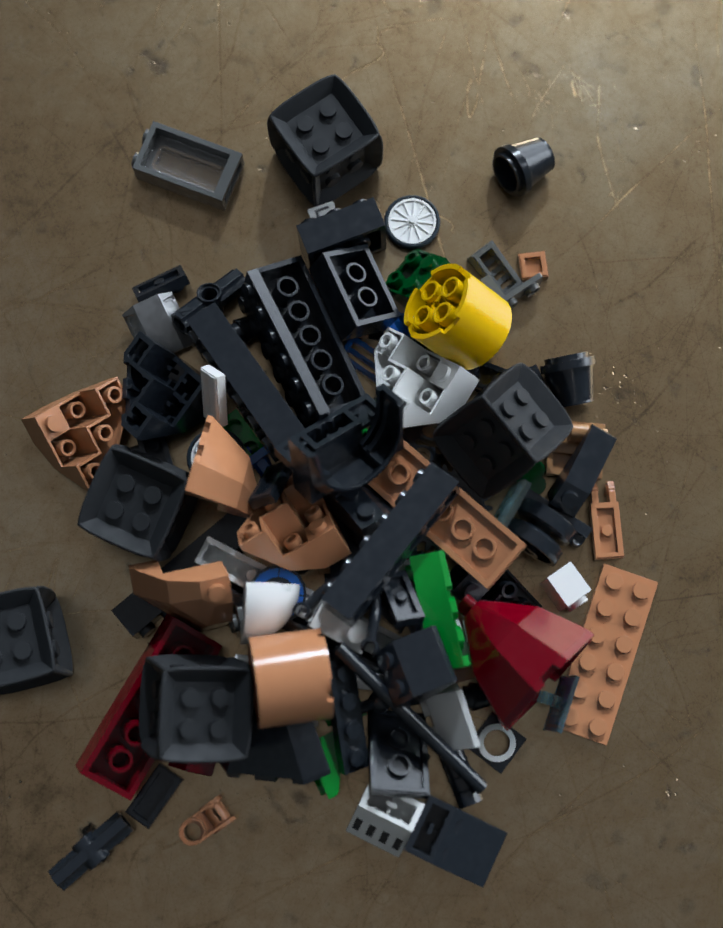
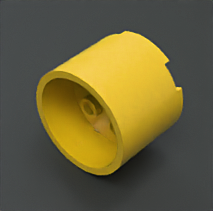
(458, 317)

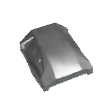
(155, 320)

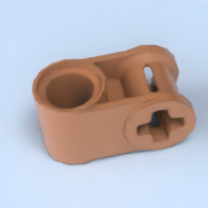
(207, 821)

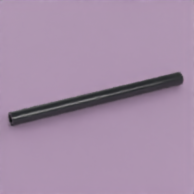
(411, 718)

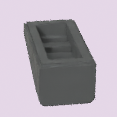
(496, 256)

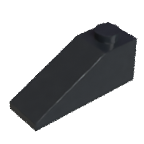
(581, 471)

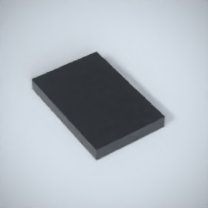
(396, 758)

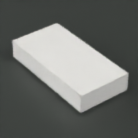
(214, 394)

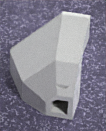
(424, 380)

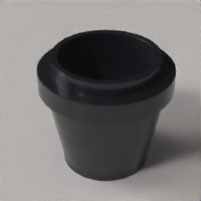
(522, 165)
(570, 378)

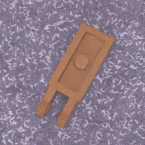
(606, 525)

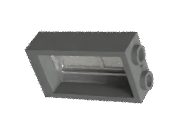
(188, 165)

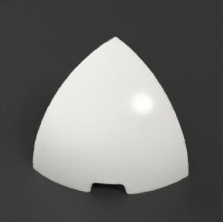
(266, 608)

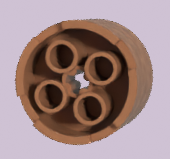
(290, 678)

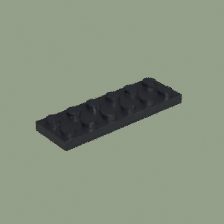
(281, 350)

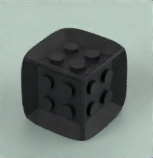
(325, 140)
(503, 431)
(137, 503)
(32, 640)
(196, 708)

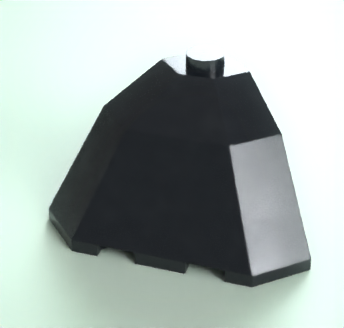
(159, 391)
(282, 753)

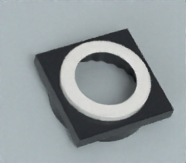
(499, 763)

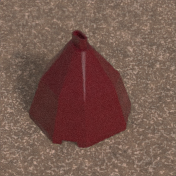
(517, 651)

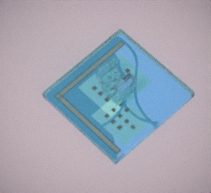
(559, 703)

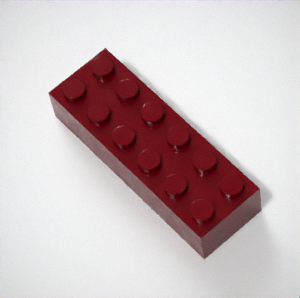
(115, 750)

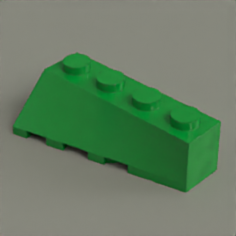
(433, 587)

